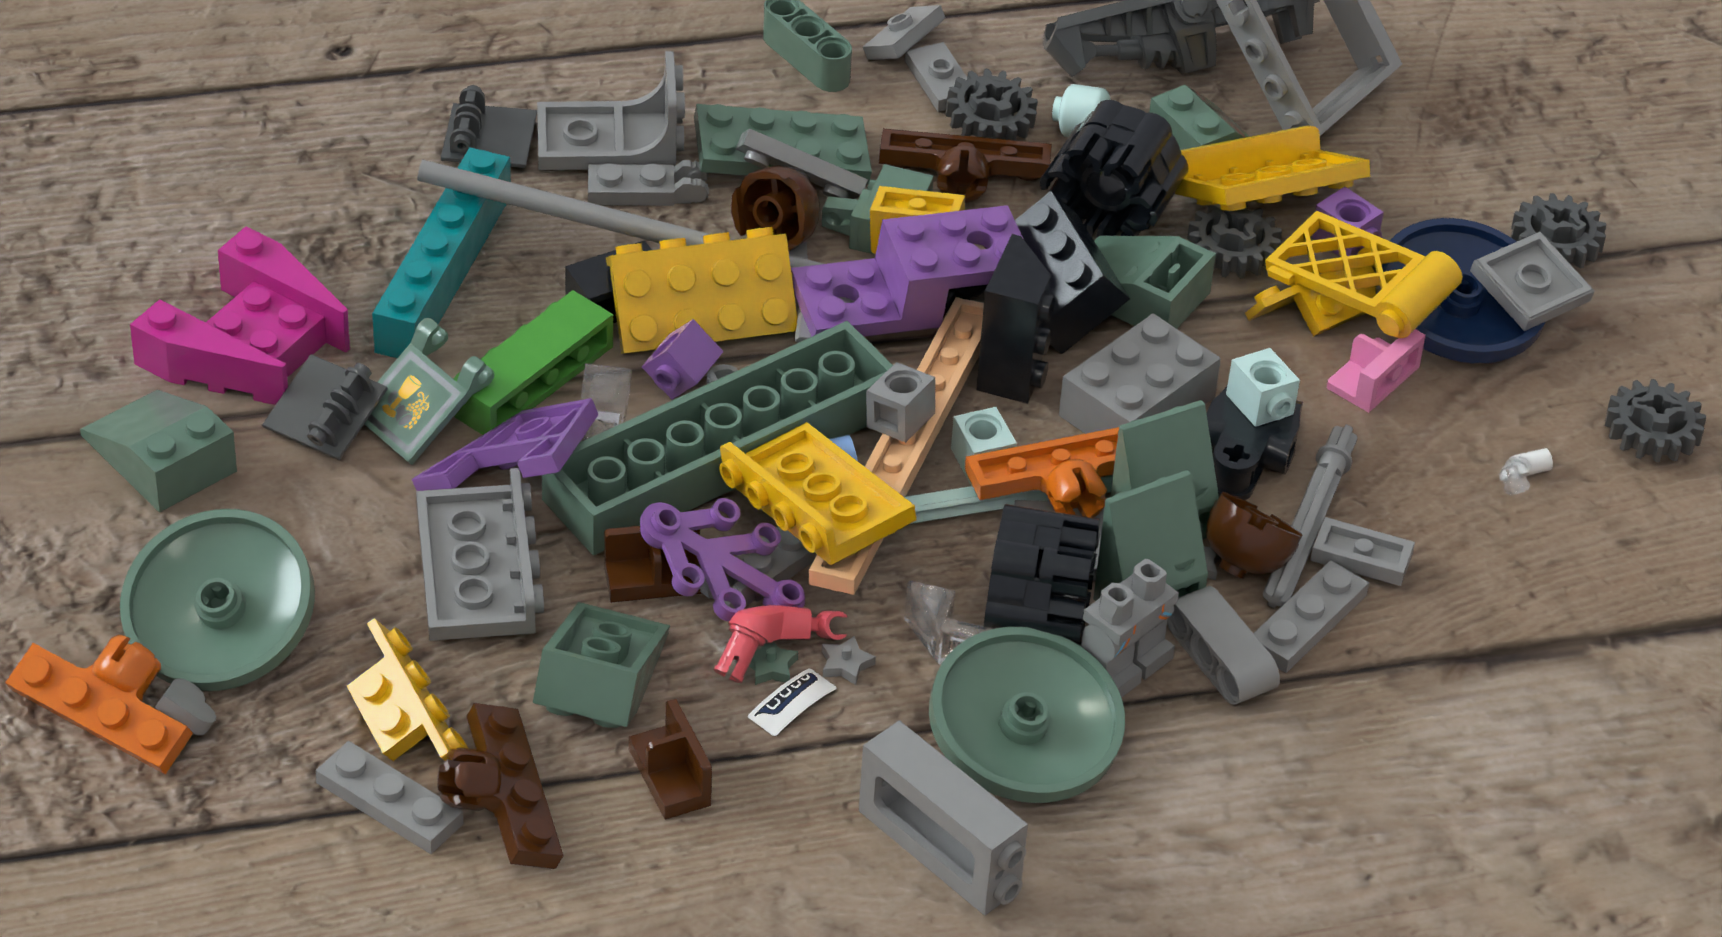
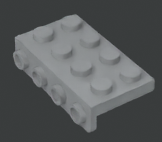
(479, 560)

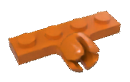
(1062, 468)
(105, 699)

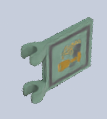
(422, 395)

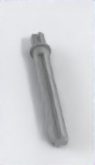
(1332, 462)

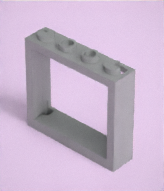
(1362, 35)

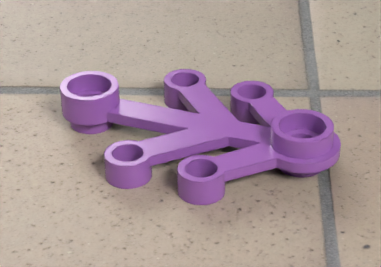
(716, 555)

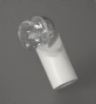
(1522, 465)

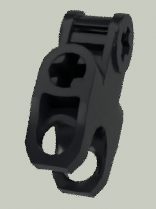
(1245, 450)

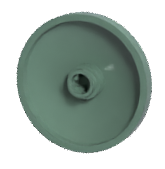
(219, 598)
(1027, 714)

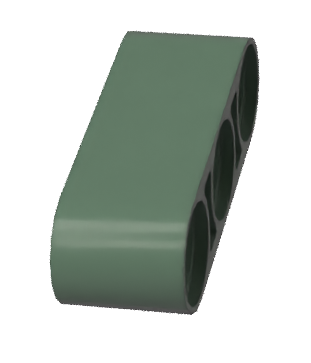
(808, 43)

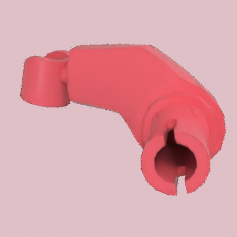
(766, 624)

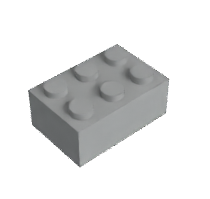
(1138, 377)

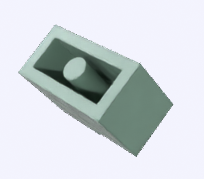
(853, 215)

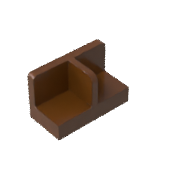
(636, 568)
(673, 764)

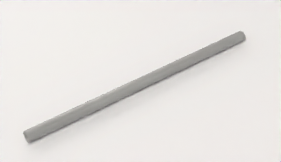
(563, 206)

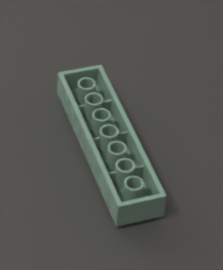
(675, 448)

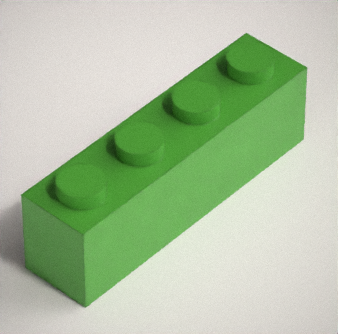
(539, 360)

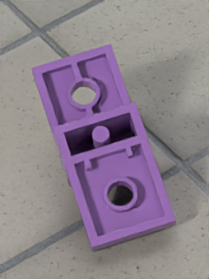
(910, 274)

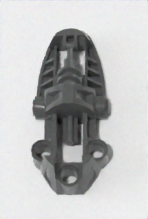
(1160, 32)

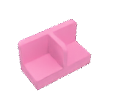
(1376, 369)

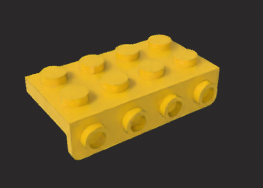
(1266, 168)
(723, 285)
(816, 492)

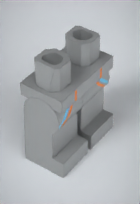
(1130, 626)

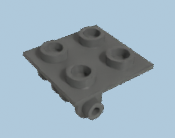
(488, 128)
(326, 406)

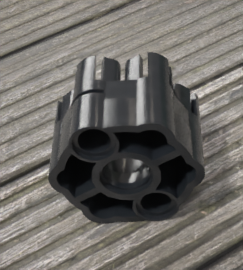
(1117, 169)
(1042, 571)

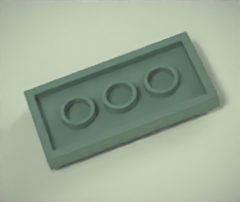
(826, 136)

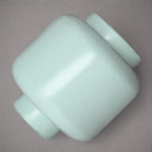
(1076, 105)

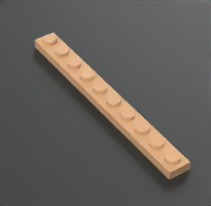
(897, 462)

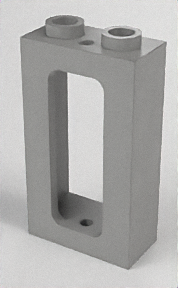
(943, 817)

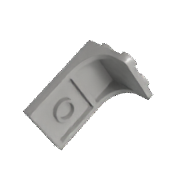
(615, 131)

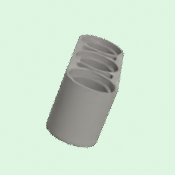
(1223, 646)

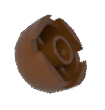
(779, 200)
(1249, 538)

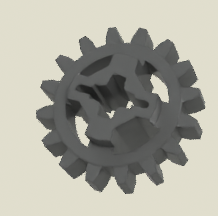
(991, 106)
(1565, 225)
(1236, 238)
(1655, 420)

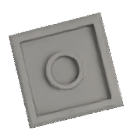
(1532, 281)

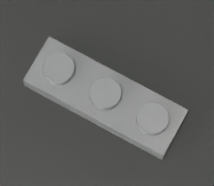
(764, 150)
(1311, 614)
(389, 797)

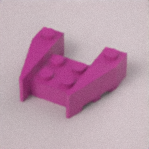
(255, 338)

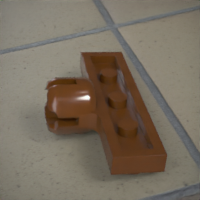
(964, 160)
(505, 782)

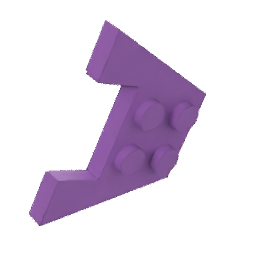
(533, 439)

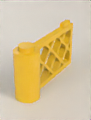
(1405, 293)

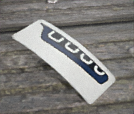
(790, 701)

